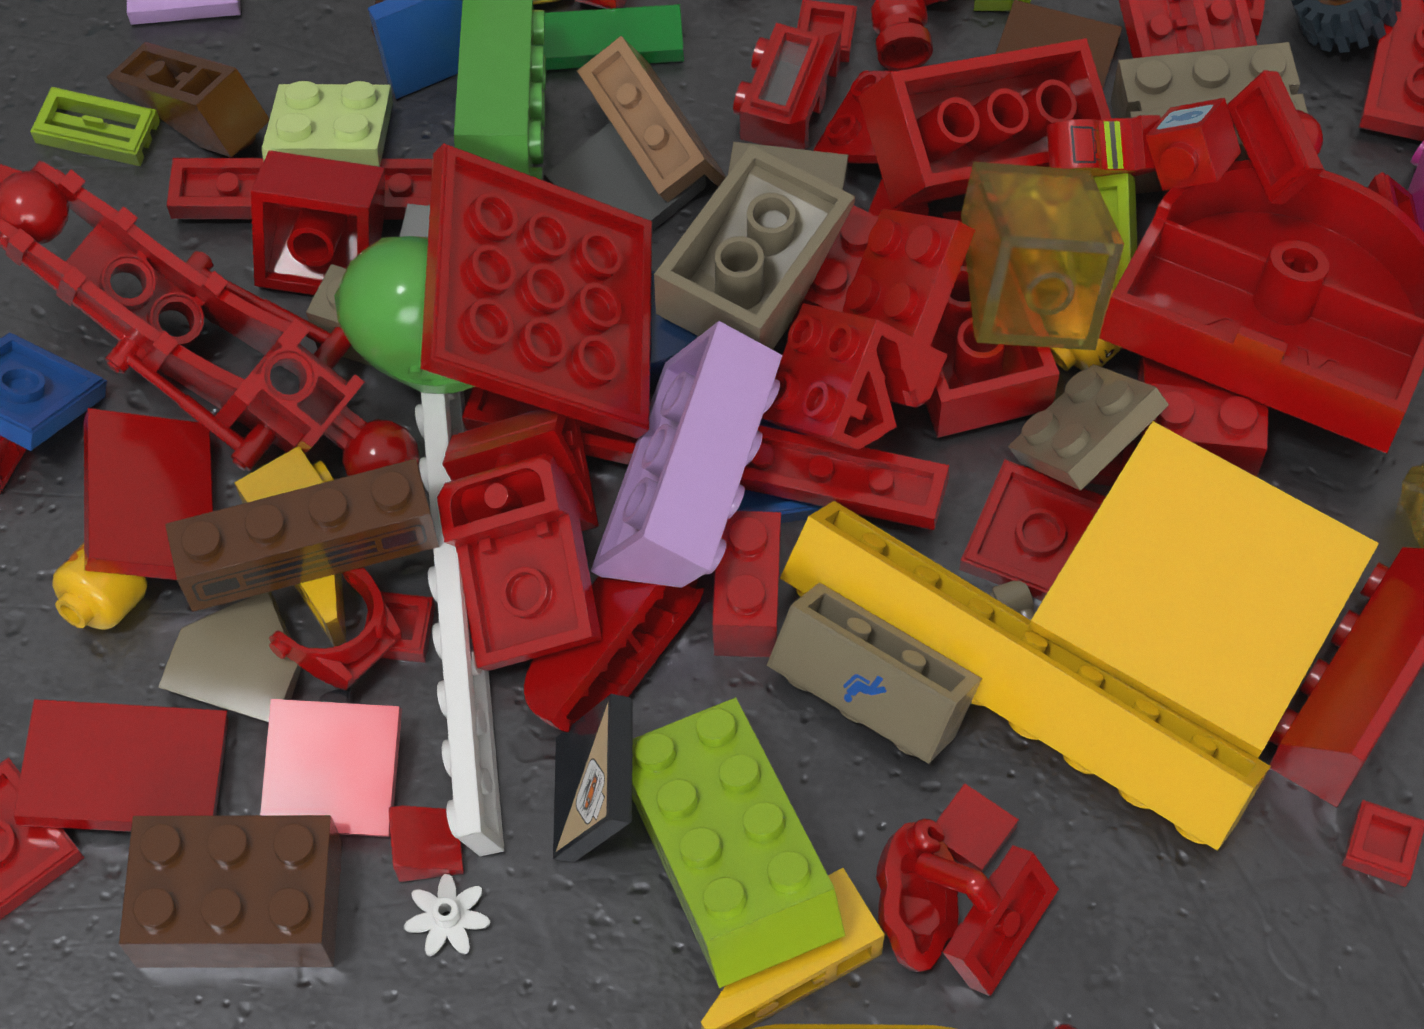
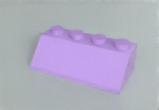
(690, 461)

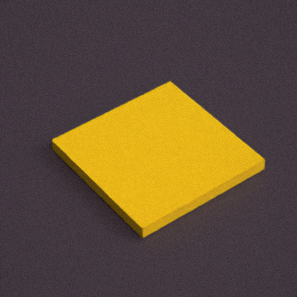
(1204, 588)

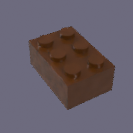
(231, 891)

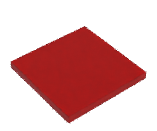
(537, 293)

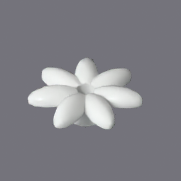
(448, 926)

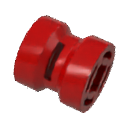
(904, 27)

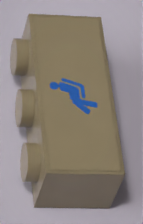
(873, 672)

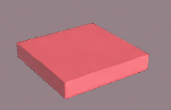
(333, 763)

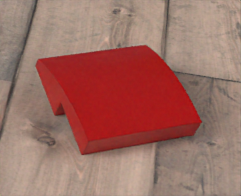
(1186, 26)

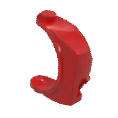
(348, 662)

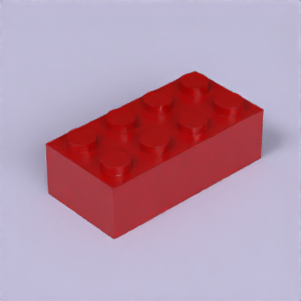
(979, 109)

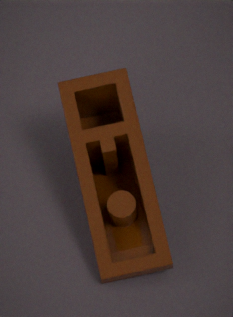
(193, 96)

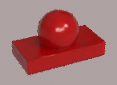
(1277, 137)

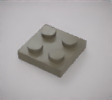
(1087, 425)

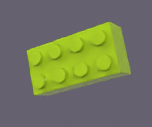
(732, 843)

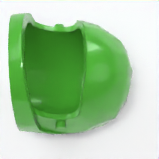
(384, 310)

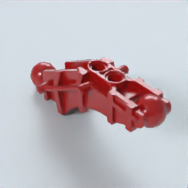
(36, 211)

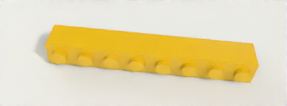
(1037, 686)

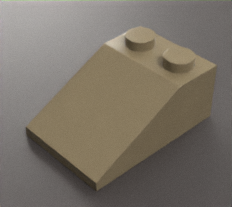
(752, 250)

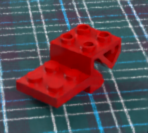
(878, 351)
(517, 527)

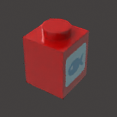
(1193, 144)

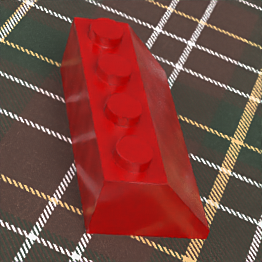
(1361, 685)

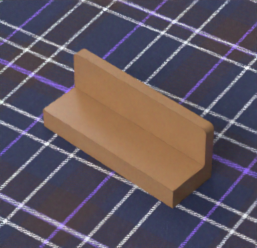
(648, 120)

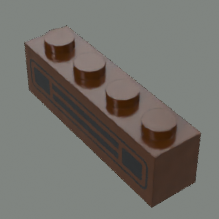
(301, 535)

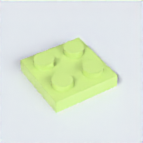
(330, 121)

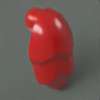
(910, 909)

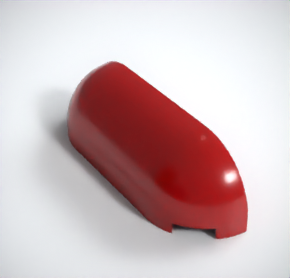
(635, 629)

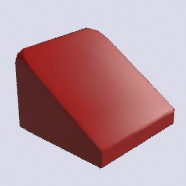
(423, 843)

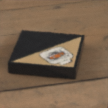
(593, 778)

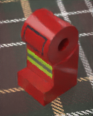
(1102, 145)

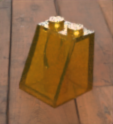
(1039, 255)

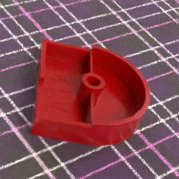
(1283, 301)

